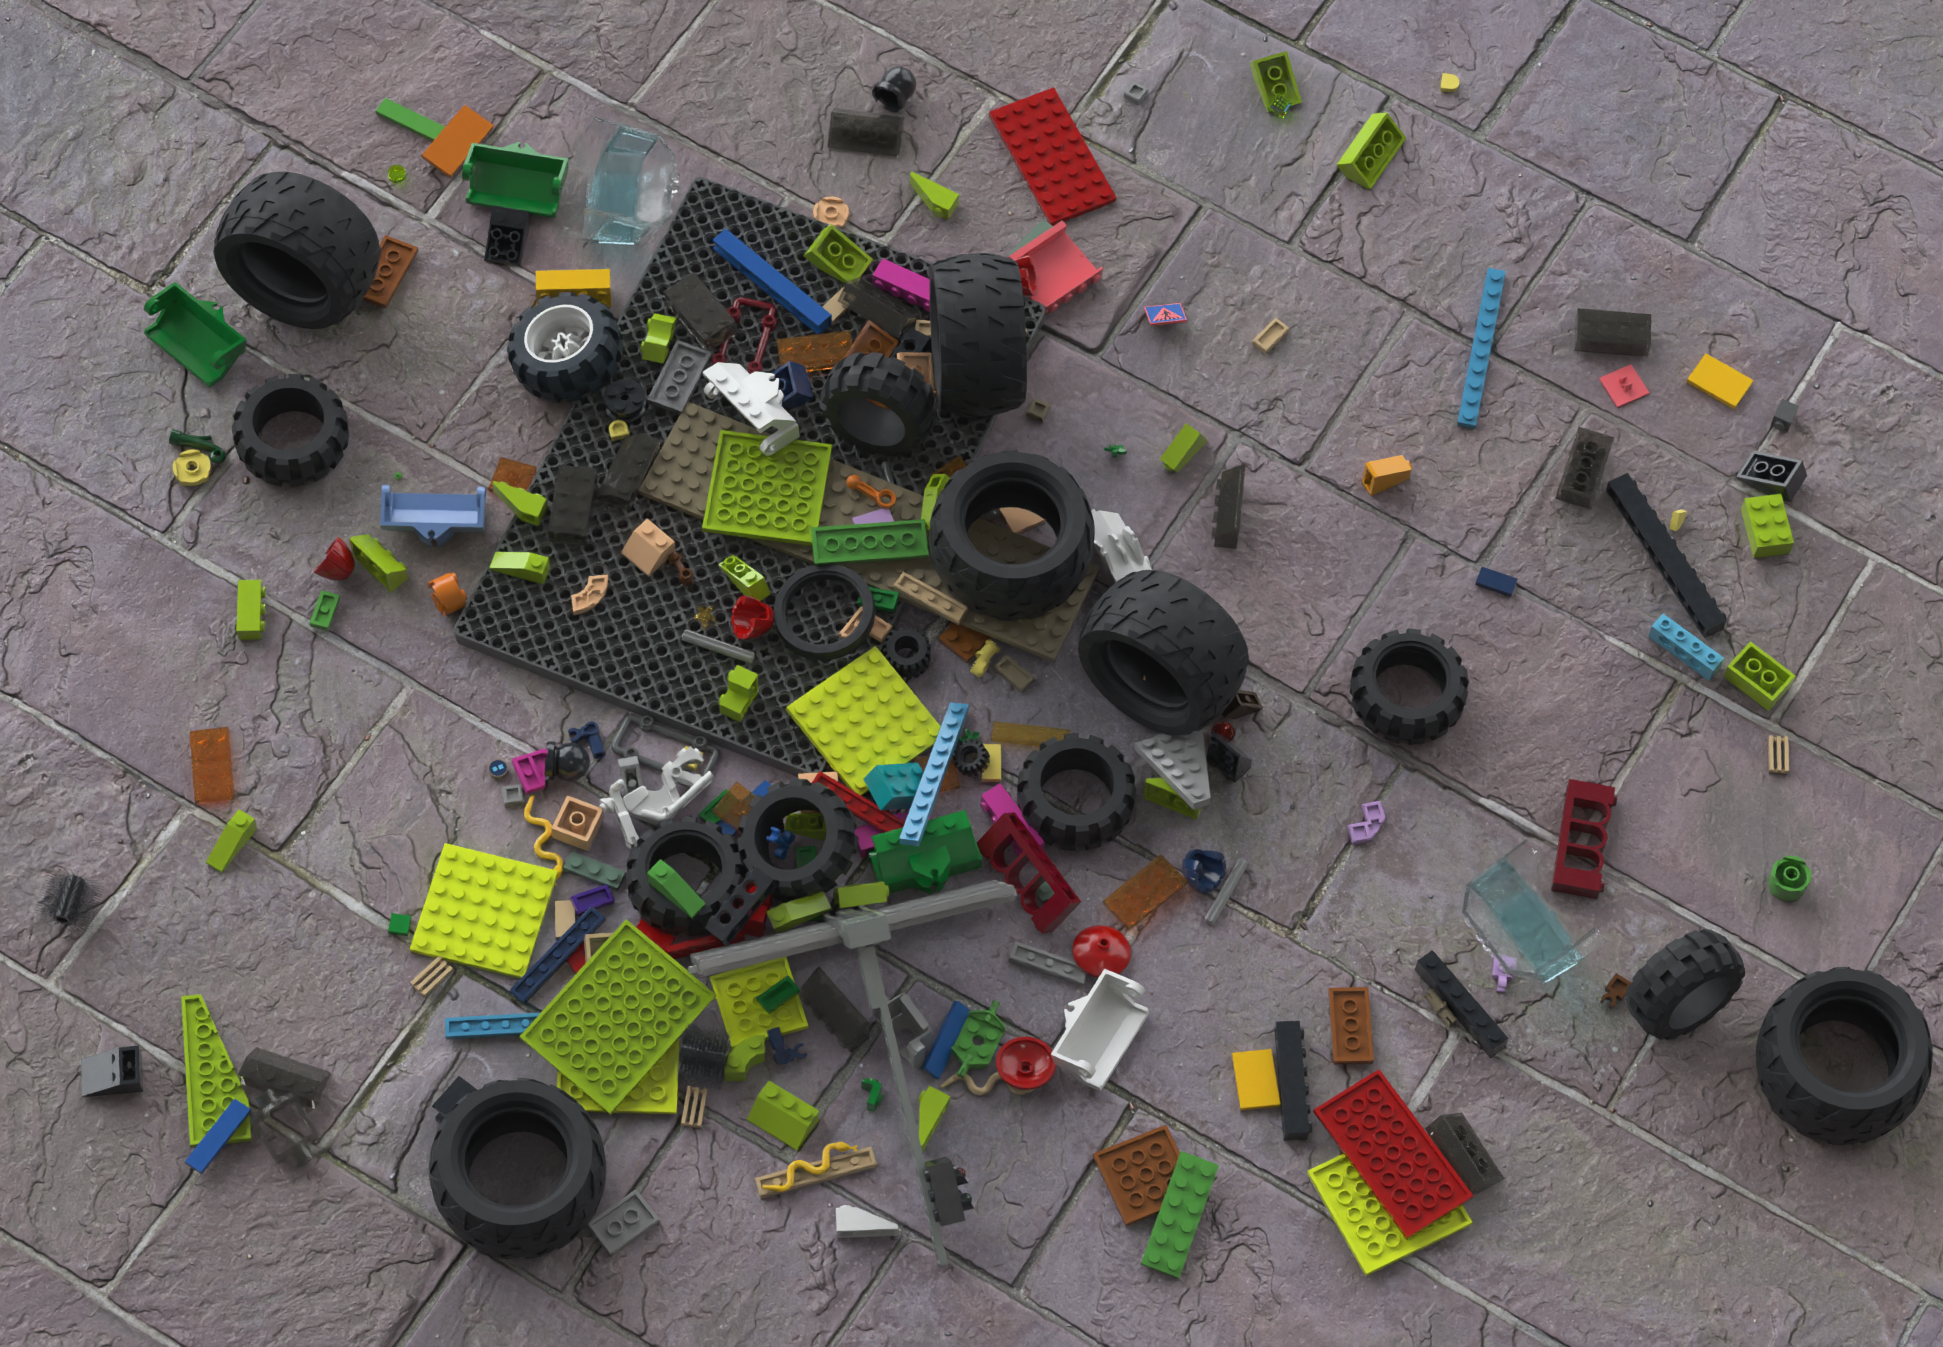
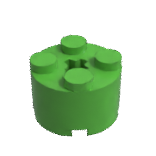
(1789, 878)

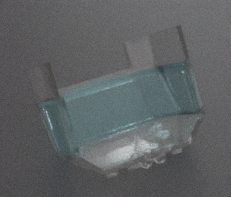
(627, 183)
(1519, 921)

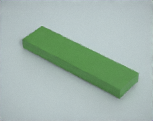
(409, 119)

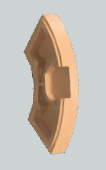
(590, 595)

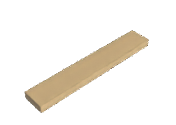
(839, 1166)

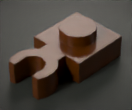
(1615, 989)

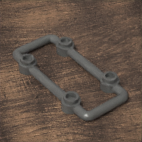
(647, 725)

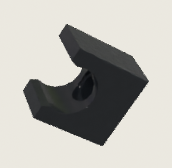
(451, 1096)

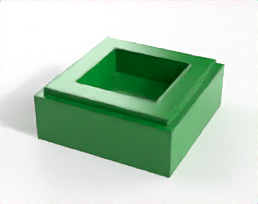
(399, 924)

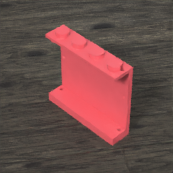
(1059, 267)

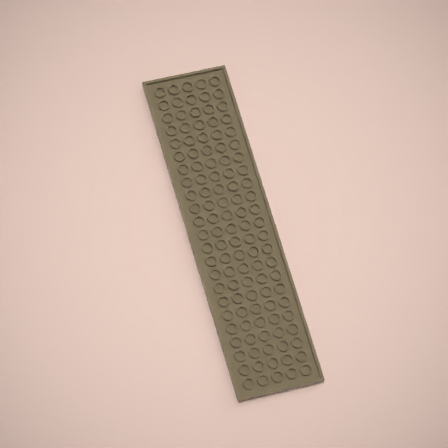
(683, 479)

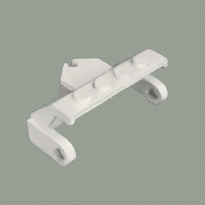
(756, 400)
(1117, 545)
(1100, 1029)

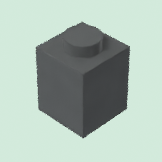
(1784, 415)

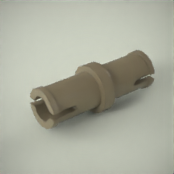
(1440, 1008)

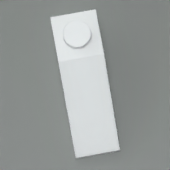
(860, 1223)

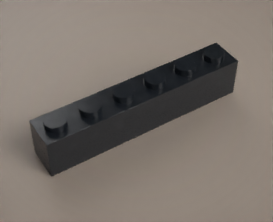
(1461, 1004)
(1292, 1081)

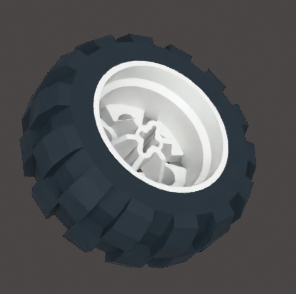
(558, 330)

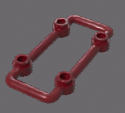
(769, 324)

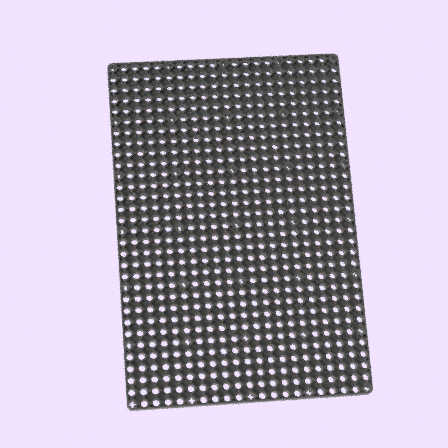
(713, 546)

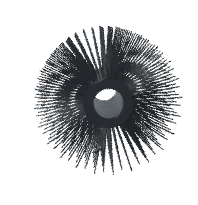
(69, 899)
(703, 1055)

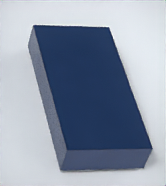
(1496, 581)

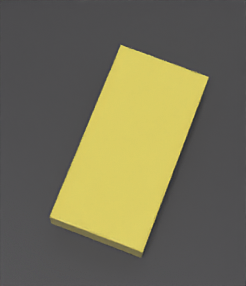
(993, 771)

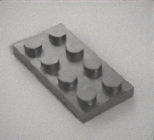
(679, 377)

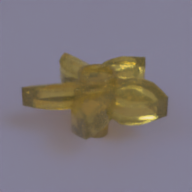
(704, 615)

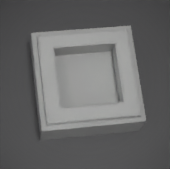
(1135, 92)
(513, 795)

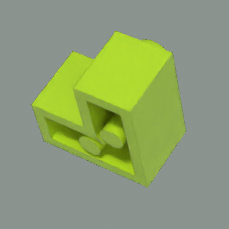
(740, 694)

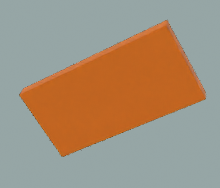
(454, 141)

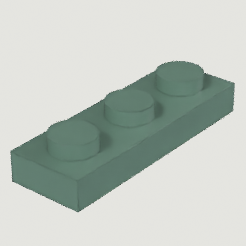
(594, 871)

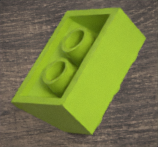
(378, 561)
(783, 1115)

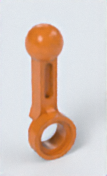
(854, 482)

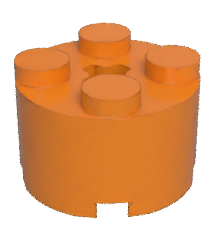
(447, 594)

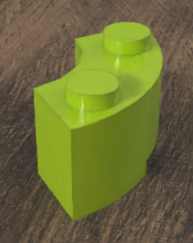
(660, 333)
(744, 1056)

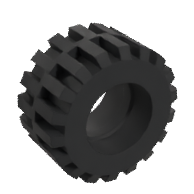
(907, 639)

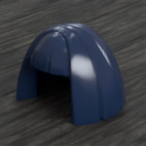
(1204, 869)

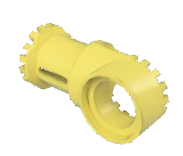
(983, 658)

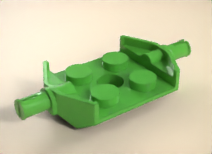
(982, 1025)

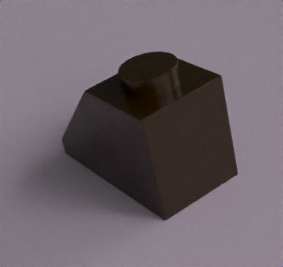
(1242, 705)

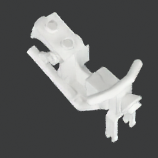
(657, 805)

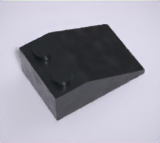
(1773, 474)

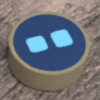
(498, 769)

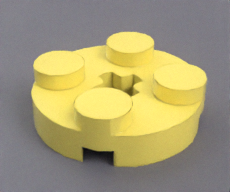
(197, 476)

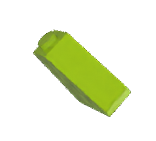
(1182, 448)
(860, 894)

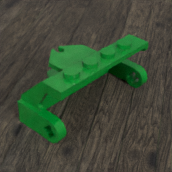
(514, 178)
(194, 333)
(943, 852)

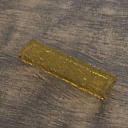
(1025, 734)

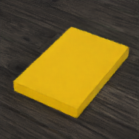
(1720, 381)
(1255, 1079)

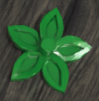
(1116, 450)
(968, 735)

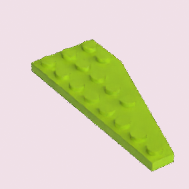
(209, 1073)

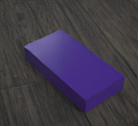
(596, 897)

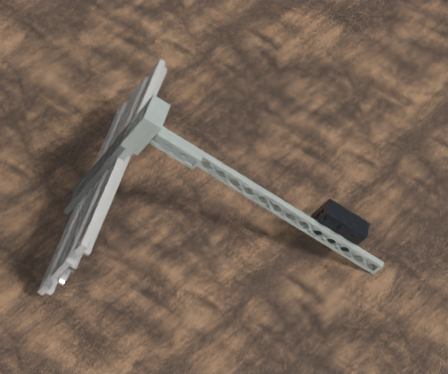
(856, 929)

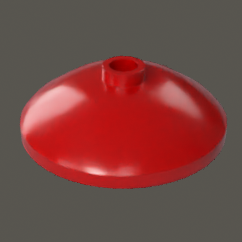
(1094, 957)
(1025, 1054)

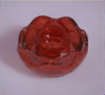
(1225, 729)

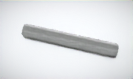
(718, 646)
(1226, 891)

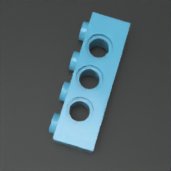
(1686, 647)

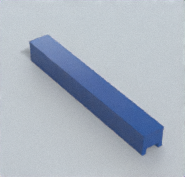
(772, 282)

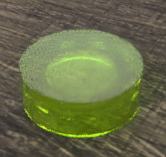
(396, 173)

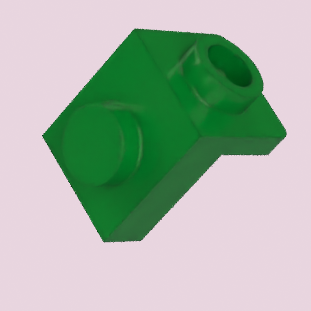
(875, 1097)

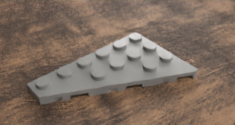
(1181, 764)

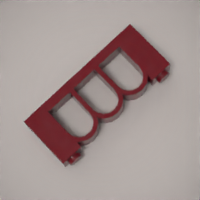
(994, 844)
(1574, 880)

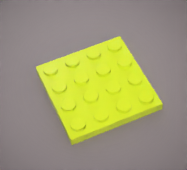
(738, 1005)

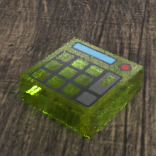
(1280, 105)

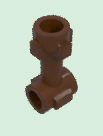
(686, 575)

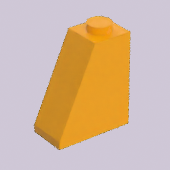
(1385, 473)

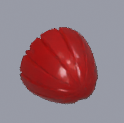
(1028, 275)
(338, 562)
(751, 618)

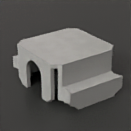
(913, 1021)

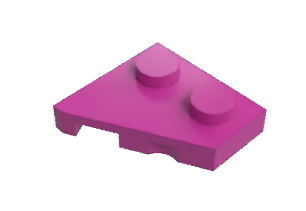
(531, 770)

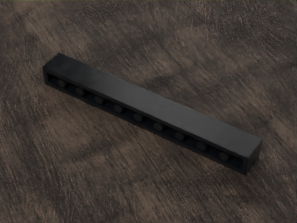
(1666, 555)

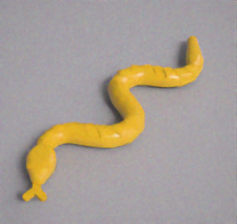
(543, 838)
(839, 1146)

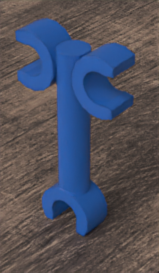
(783, 842)

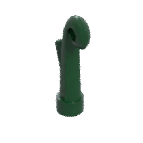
(198, 442)

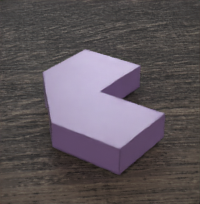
(1365, 831)

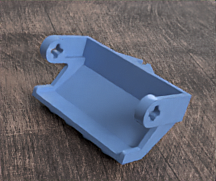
(433, 514)

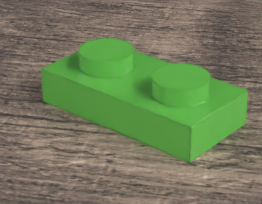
(325, 610)

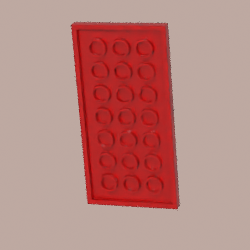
(1052, 156)
(1393, 1154)

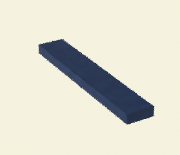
(557, 955)

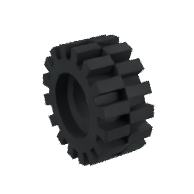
(978, 764)

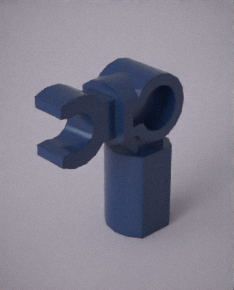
(592, 733)
(783, 1056)

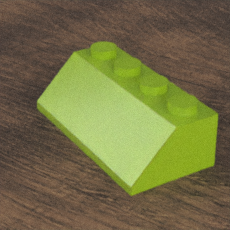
(1371, 150)

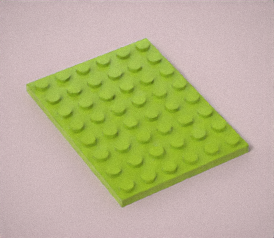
(617, 1017)

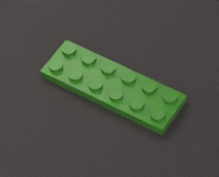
(869, 542)
(1179, 1215)

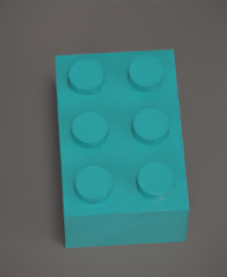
(894, 785)

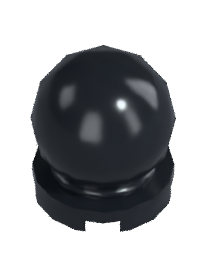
(895, 88)
(567, 761)

